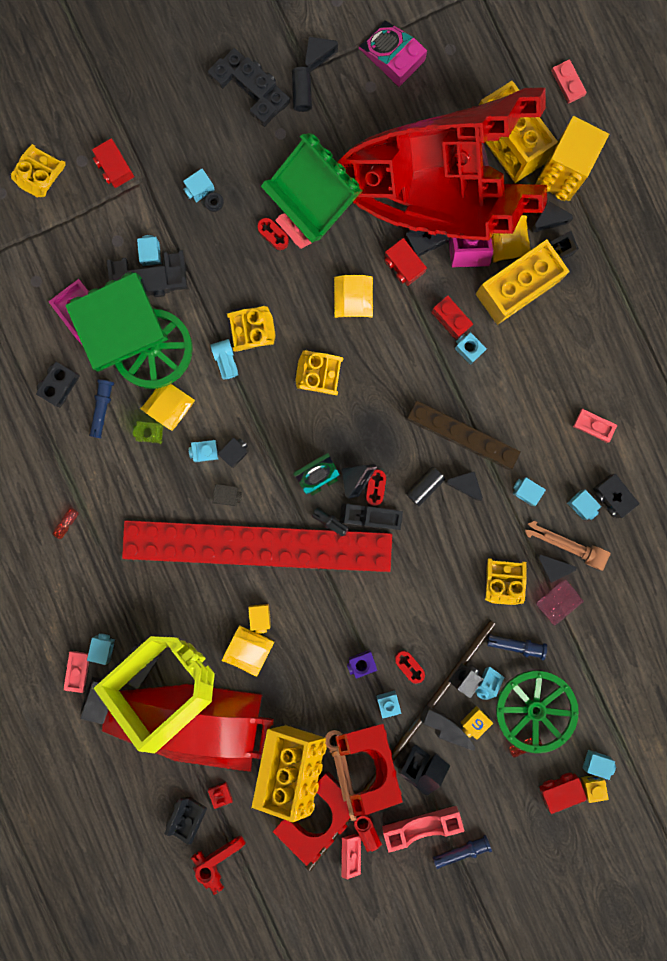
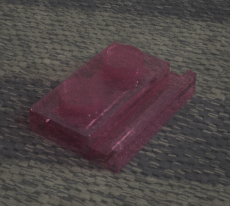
(559, 602)

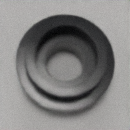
(214, 196)

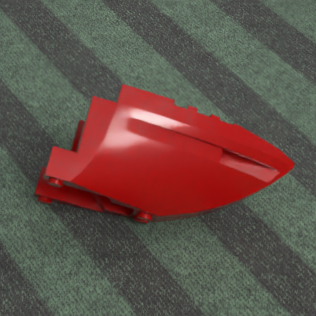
(441, 172)

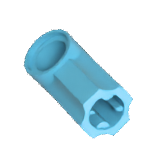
(223, 355)

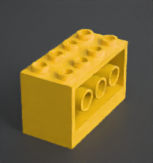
(527, 145)
(572, 158)
(522, 282)
(289, 773)

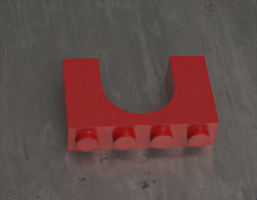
(385, 790)
(307, 844)

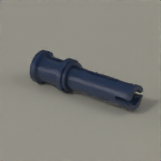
(102, 399)
(526, 648)
(472, 849)

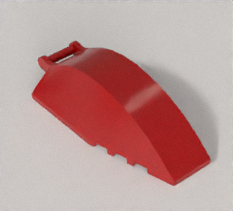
(216, 737)

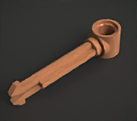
(593, 556)
(342, 771)

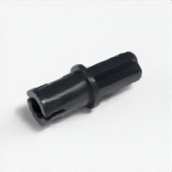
(330, 521)

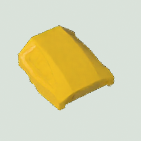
(36, 171)
(511, 245)
(353, 296)
(252, 328)
(318, 372)
(168, 405)
(505, 582)
(248, 650)

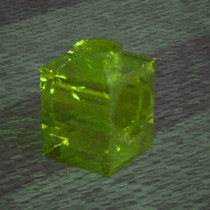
(156, 436)

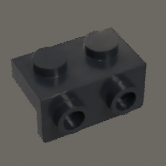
(185, 819)

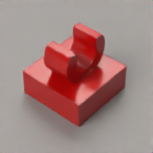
(220, 795)

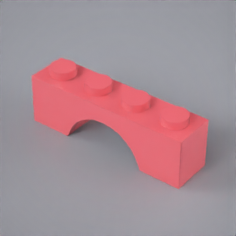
(441, 822)

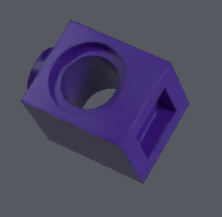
(368, 658)

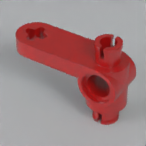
(212, 879)

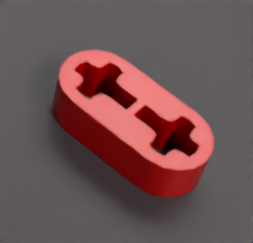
(276, 230)
(381, 488)
(406, 670)

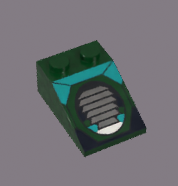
(317, 474)

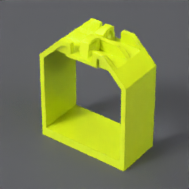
(109, 692)

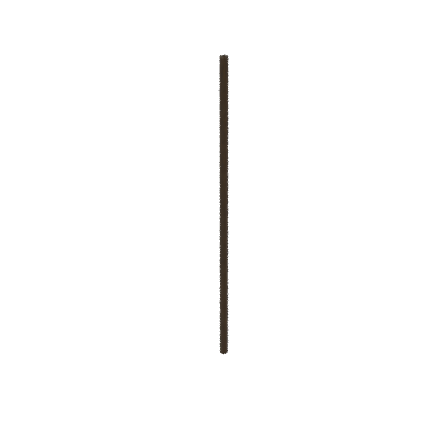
(417, 723)

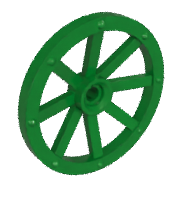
(156, 351)
(540, 715)

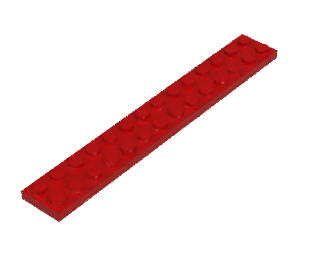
(257, 546)

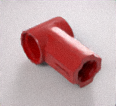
(368, 833)

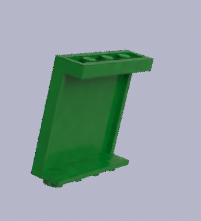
(312, 188)
(115, 321)

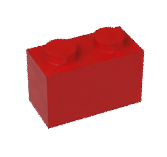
(113, 163)
(404, 262)
(452, 317)
(562, 792)

